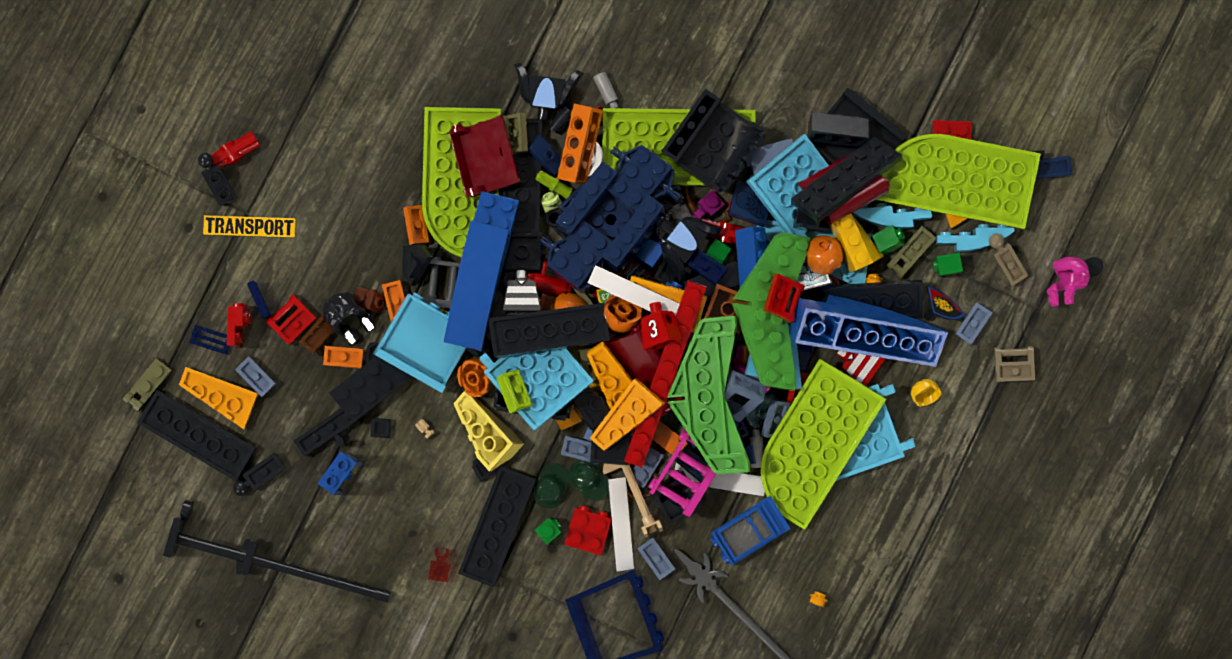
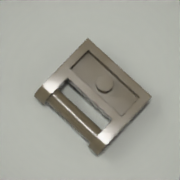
(1014, 370)

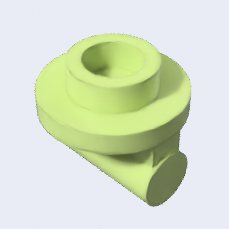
(550, 201)

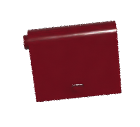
(484, 156)
(870, 193)
(632, 357)

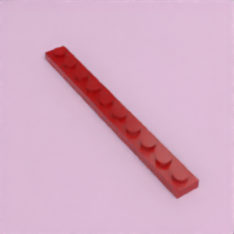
(666, 372)

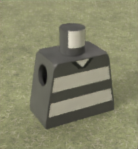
(521, 295)

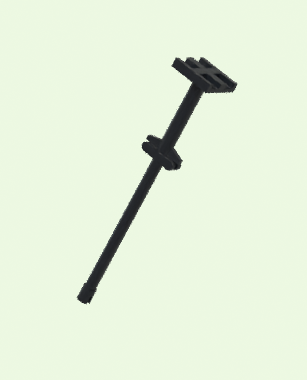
(246, 557)

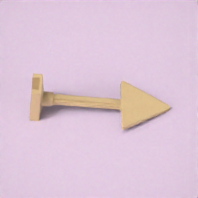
(648, 520)

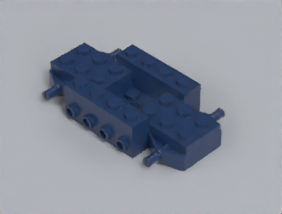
(625, 194)

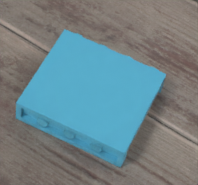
(417, 343)

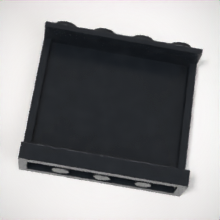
(879, 126)

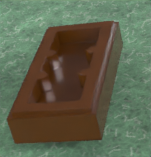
(316, 336)

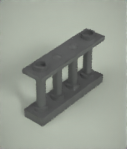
(431, 297)

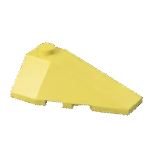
(490, 436)

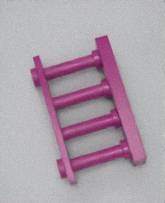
(697, 488)

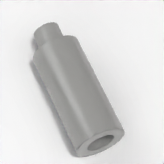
(606, 89)
(758, 445)

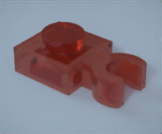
(439, 569)

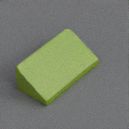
(514, 391)

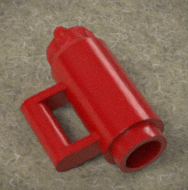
(549, 284)

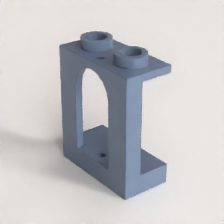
(745, 387)

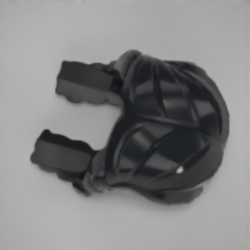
(342, 306)

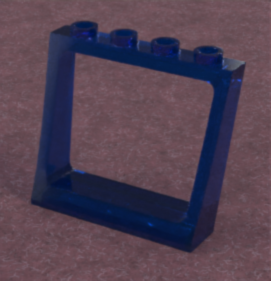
(584, 629)

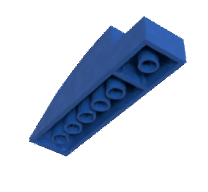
(480, 270)
(866, 330)

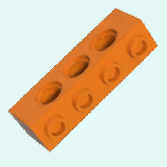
(580, 144)

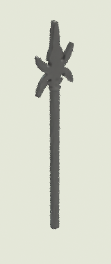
(704, 578)

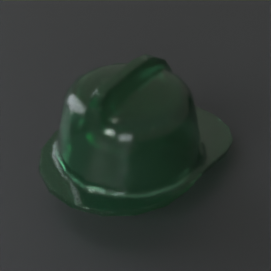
(589, 480)
(551, 485)

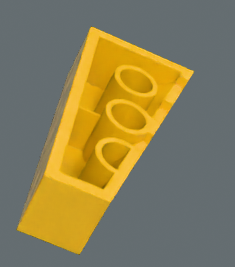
(855, 242)

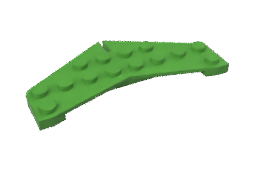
(765, 333)
(705, 408)

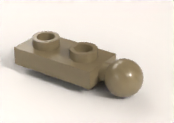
(1007, 259)

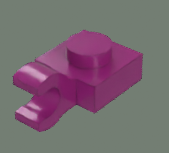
(708, 205)

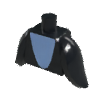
(546, 92)
(682, 240)

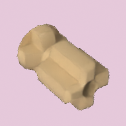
(424, 427)

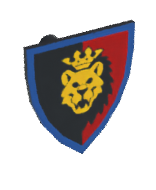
(942, 306)

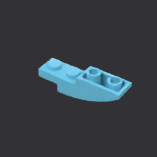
(884, 217)
(966, 242)

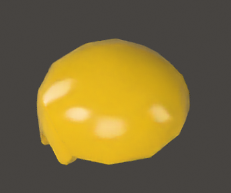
(925, 392)

